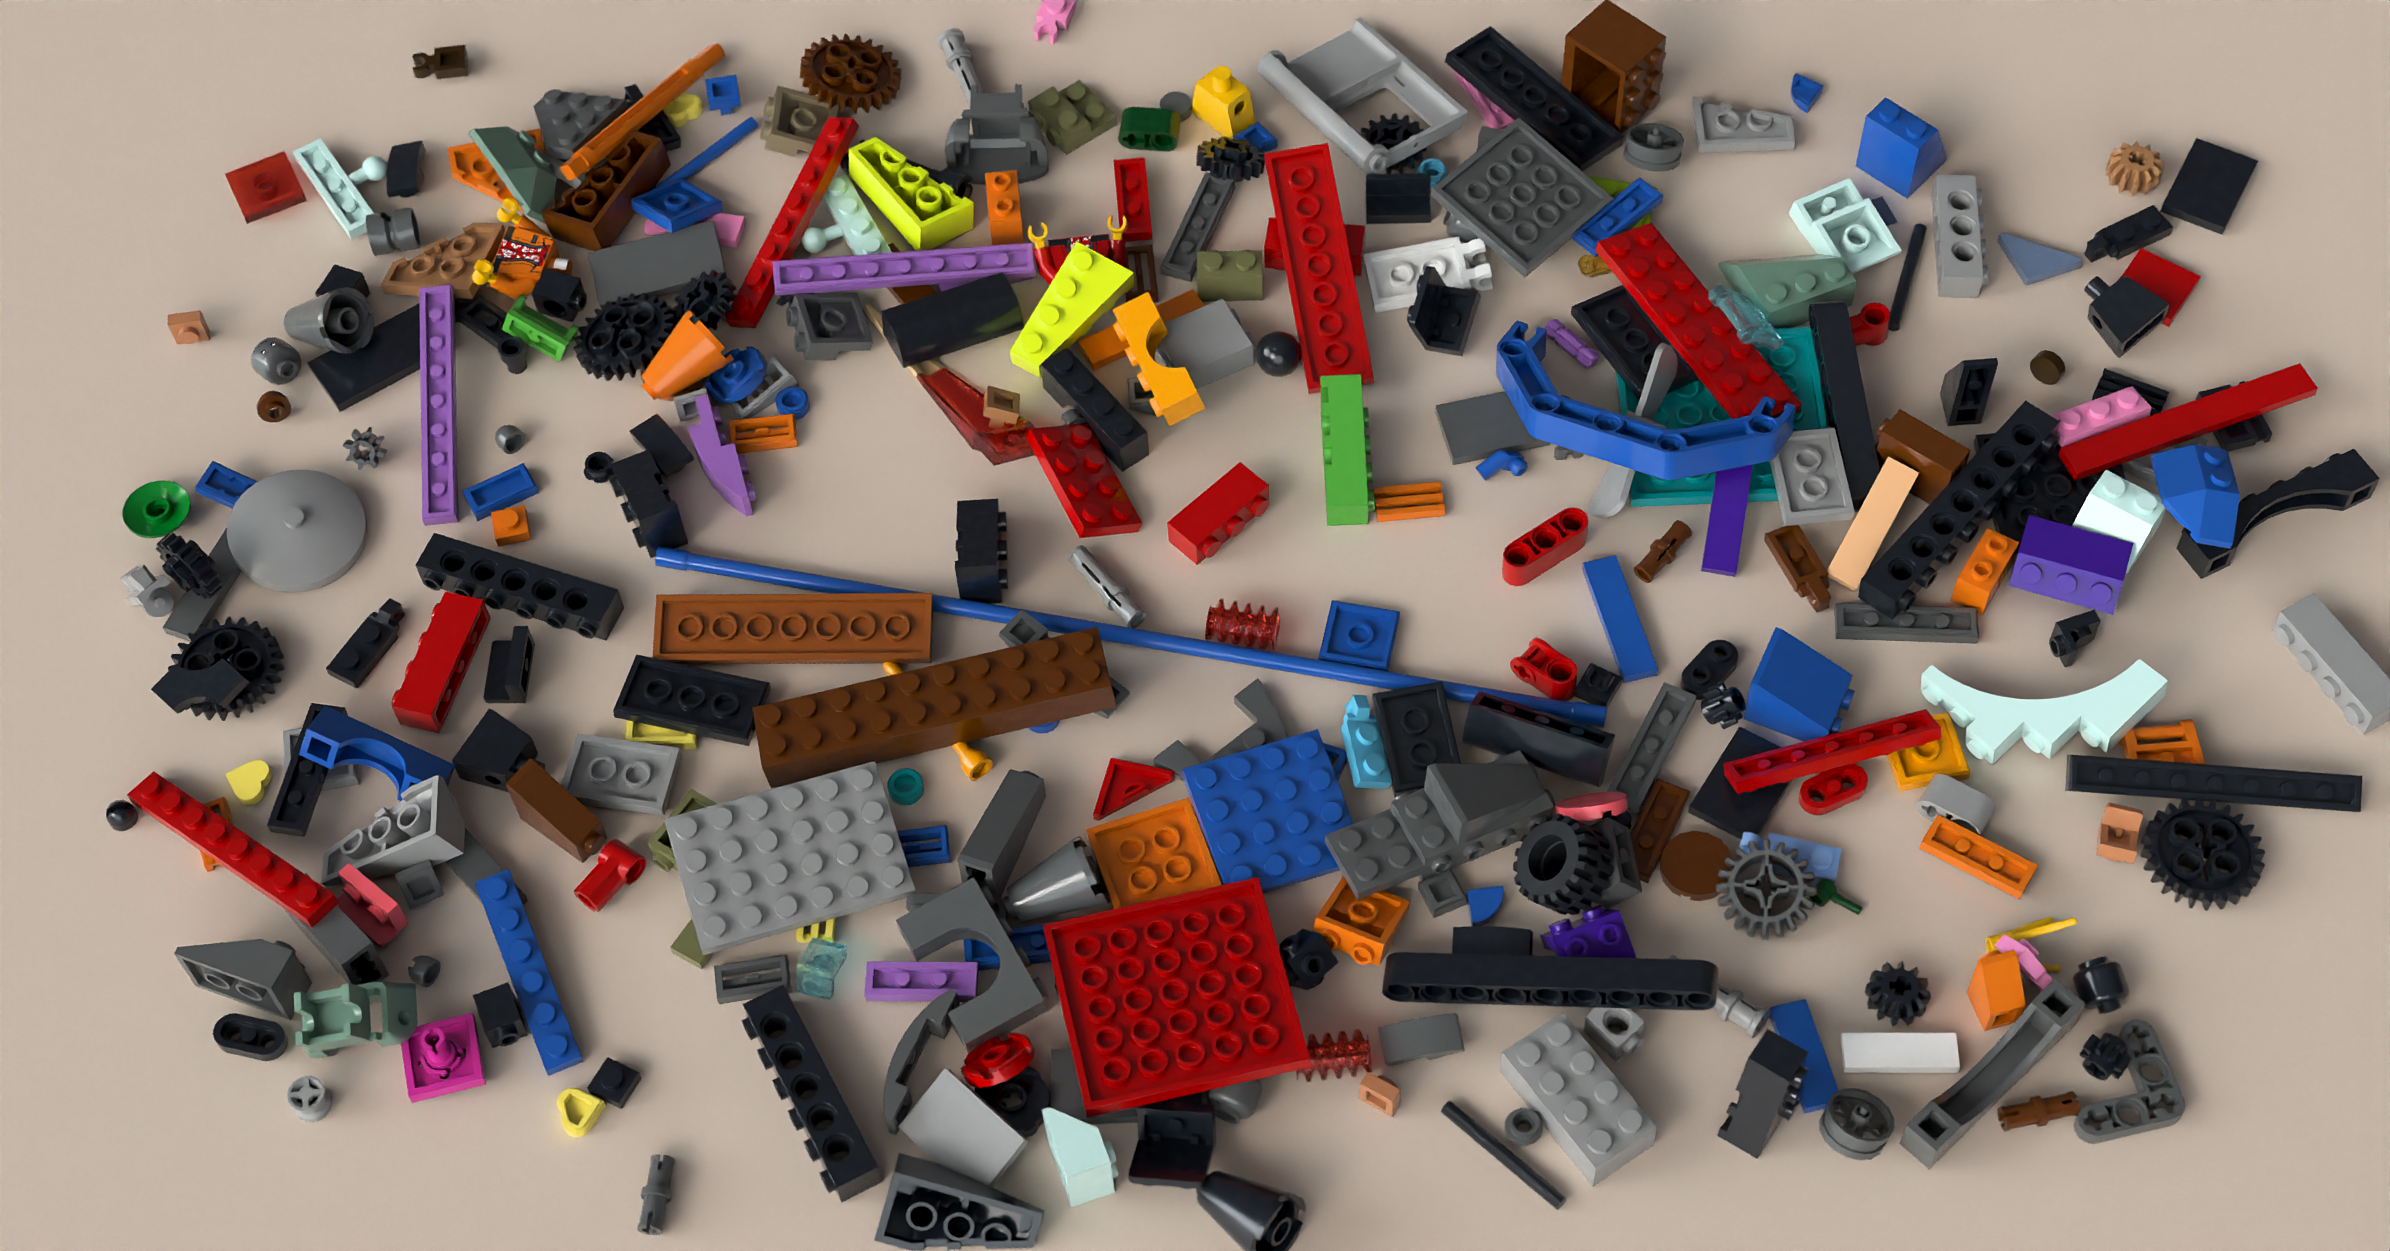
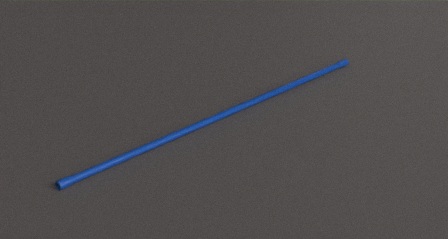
(685, 560)

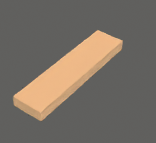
(1871, 523)

